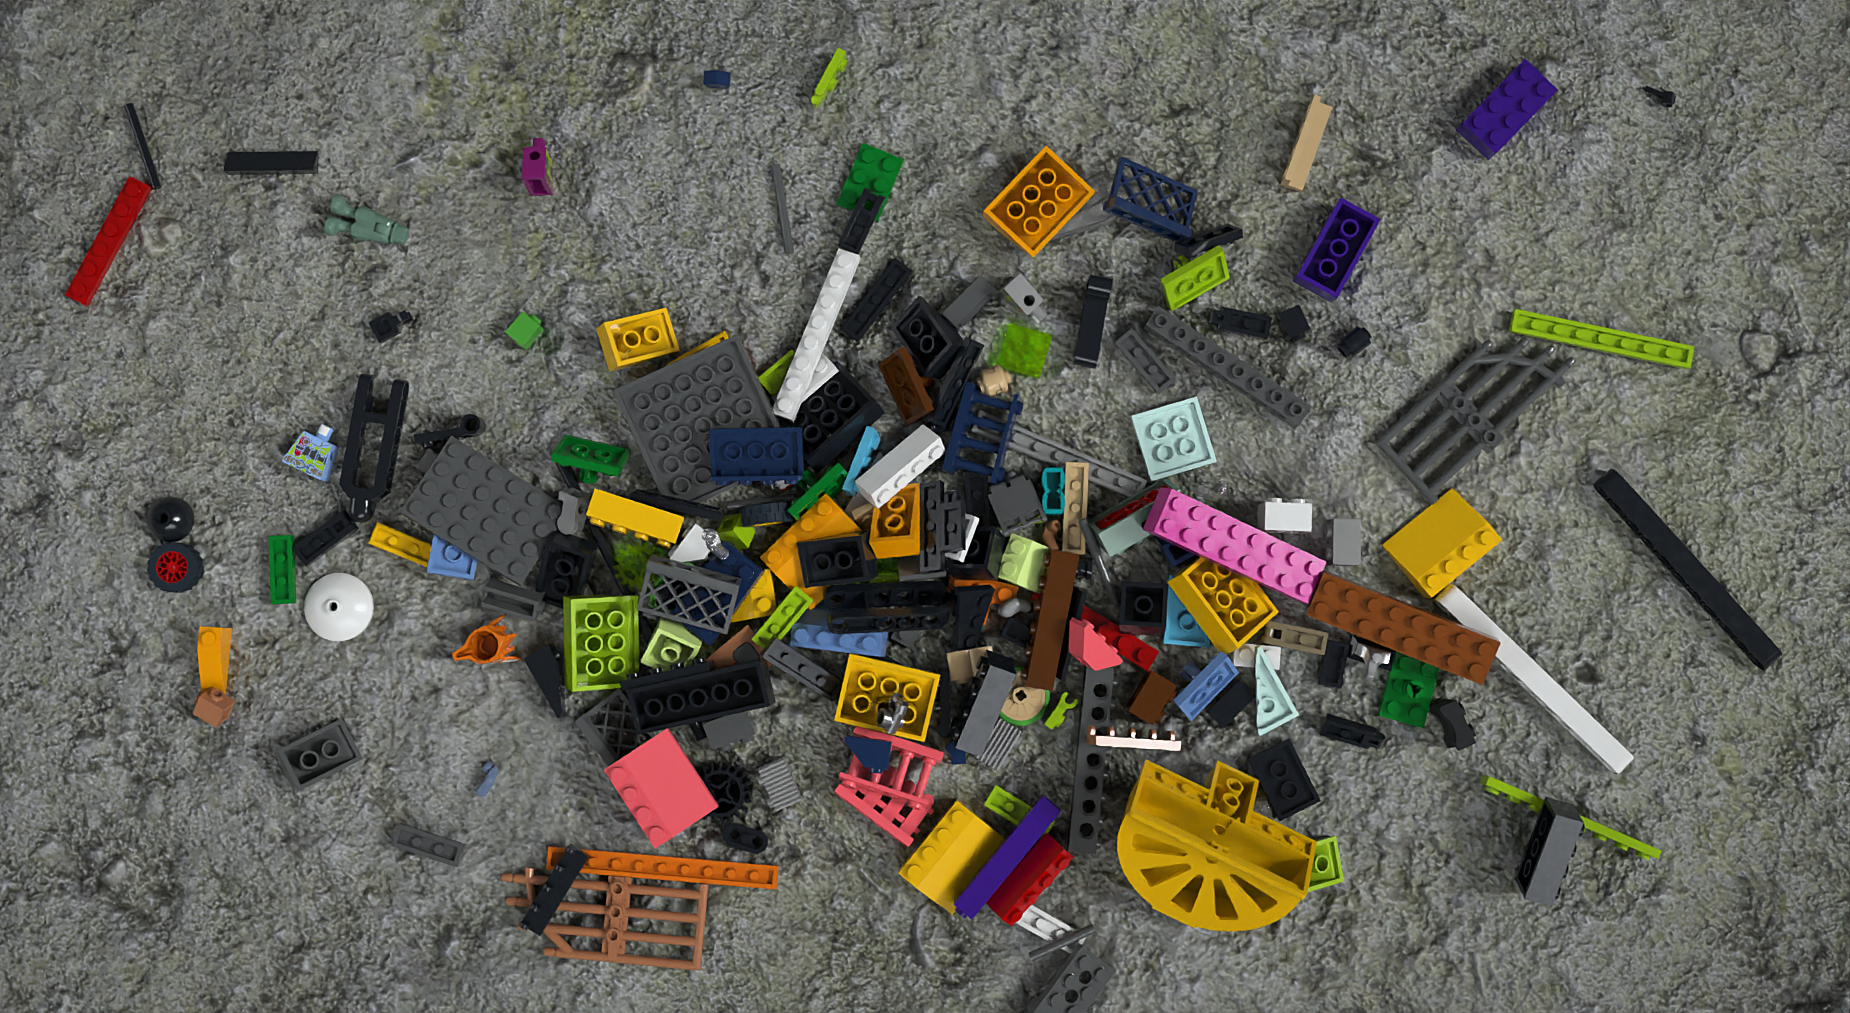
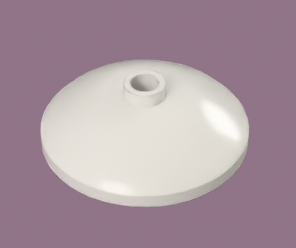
(353, 609)

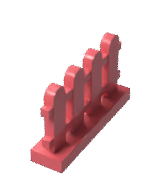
(890, 810)

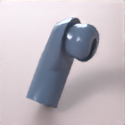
(489, 780)

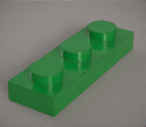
(282, 569)

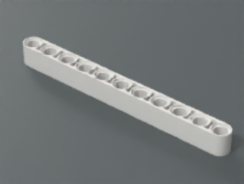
(1538, 682)

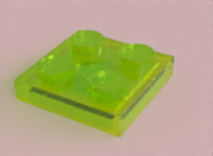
(1024, 350)

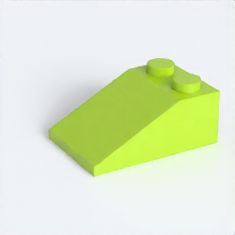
(1326, 864)

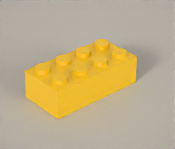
(634, 517)

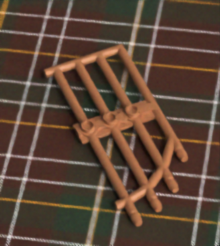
(616, 920)

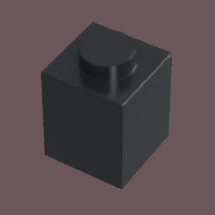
(1292, 324)

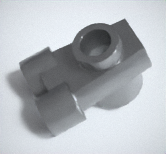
(893, 717)

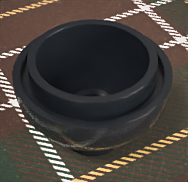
(179, 520)

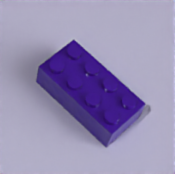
(1506, 109)
(1336, 250)

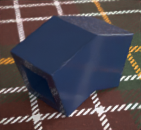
(717, 79)
(957, 755)

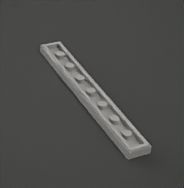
(1057, 454)

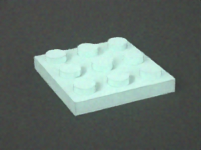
(1173, 439)

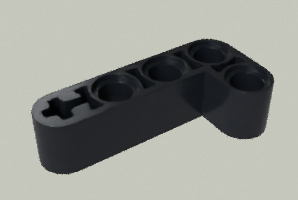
(1092, 321)

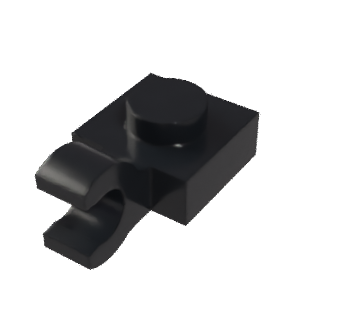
(387, 326)

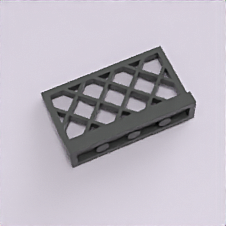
(694, 575)
(597, 739)

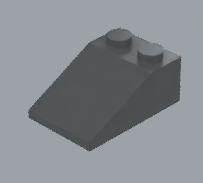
(318, 755)

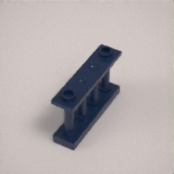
(966, 418)

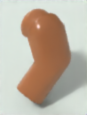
(1049, 534)

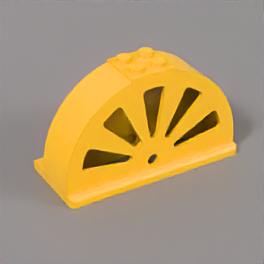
(1208, 853)

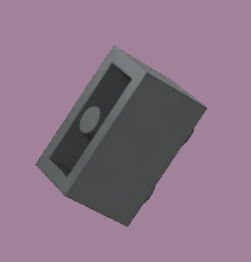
(730, 729)

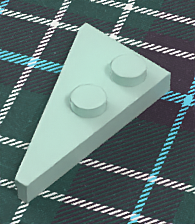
(1272, 700)

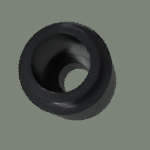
(1354, 342)

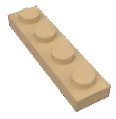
(1075, 506)

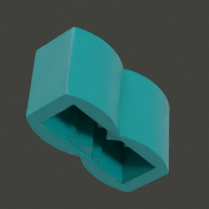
(1052, 484)

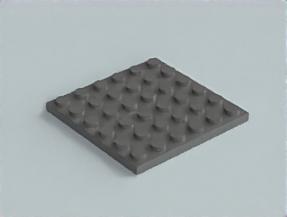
(679, 405)

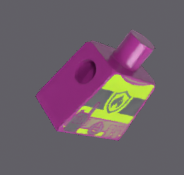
(537, 168)

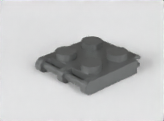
(1016, 504)

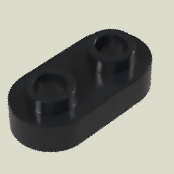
(745, 838)

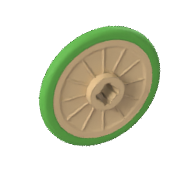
(1029, 708)

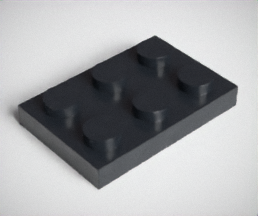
(1284, 779)

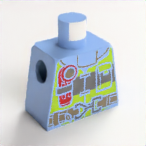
(313, 453)

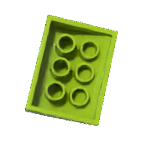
(600, 640)

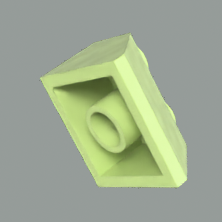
(1023, 563)
(670, 645)

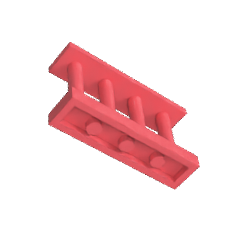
(907, 751)

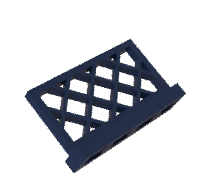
(1150, 218)

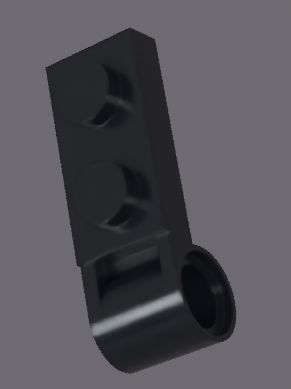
(429, 439)

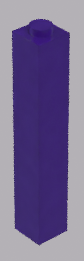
(1006, 857)

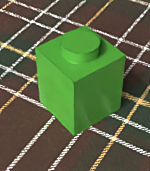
(525, 329)

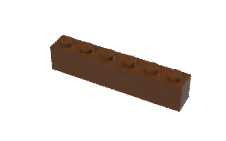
(1050, 619)

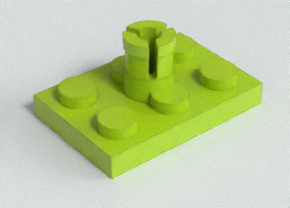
(1194, 277)

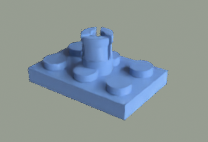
(450, 561)
(1204, 684)

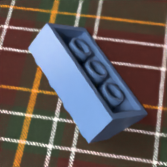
(813, 632)

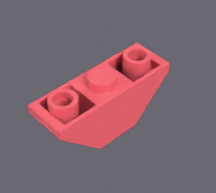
(1090, 646)

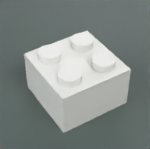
(1288, 517)

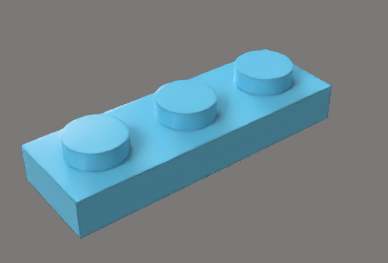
(862, 460)

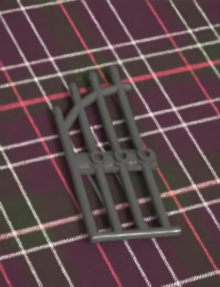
(1467, 415)

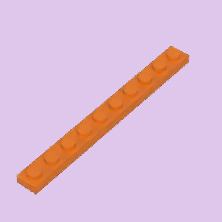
(673, 868)

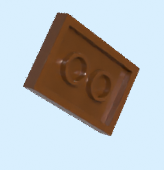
(907, 386)

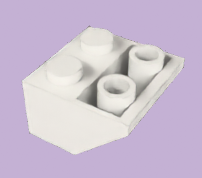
(692, 548)

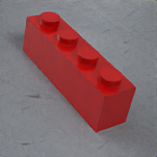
(1029, 879)

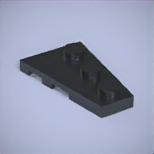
(970, 614)

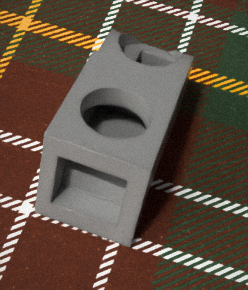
(573, 510)

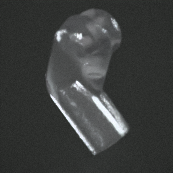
(714, 544)

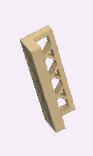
(1306, 144)

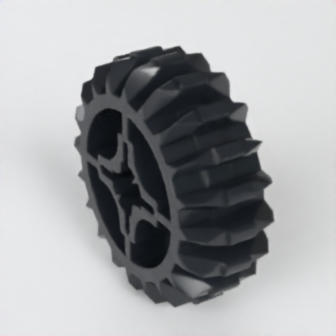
(730, 797)

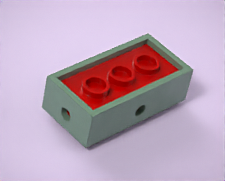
(1124, 522)

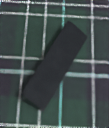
(272, 163)
(1075, 610)

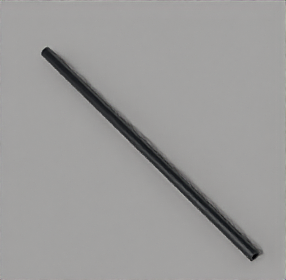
(609, 556)

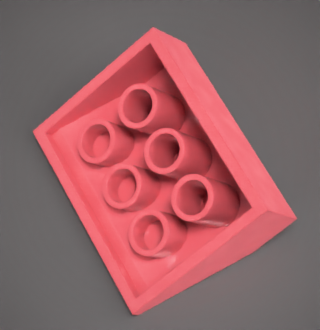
(661, 788)

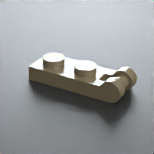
(1295, 638)

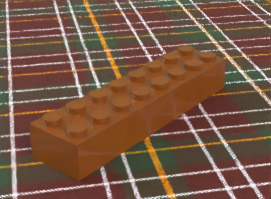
(1403, 627)

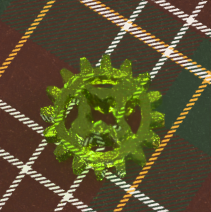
(627, 566)

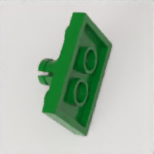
(590, 457)
(829, 484)
(1408, 690)

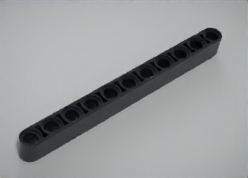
(1687, 569)

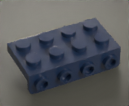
(756, 455)
(736, 565)

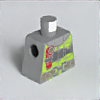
(1014, 293)

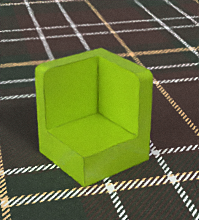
(732, 530)

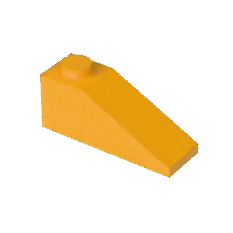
(213, 657)

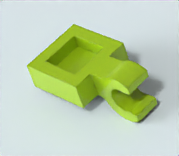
(1056, 716)

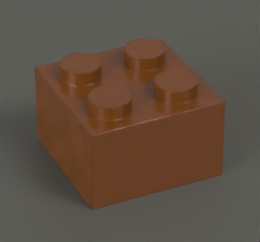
(1151, 698)

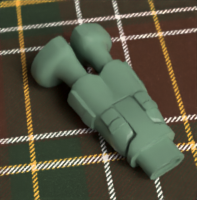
(367, 225)

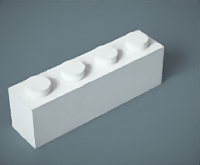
(900, 466)

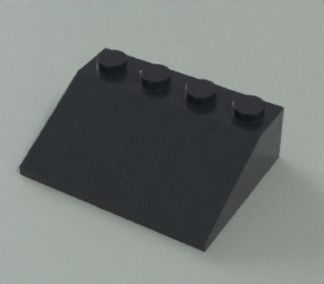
(834, 418)

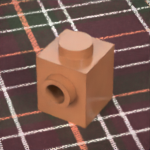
(213, 706)

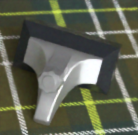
(1371, 654)

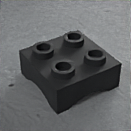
(1456, 730)

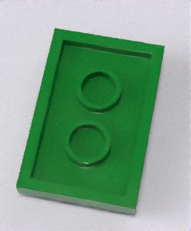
(872, 170)

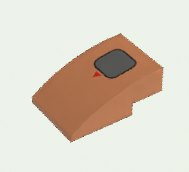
(738, 649)

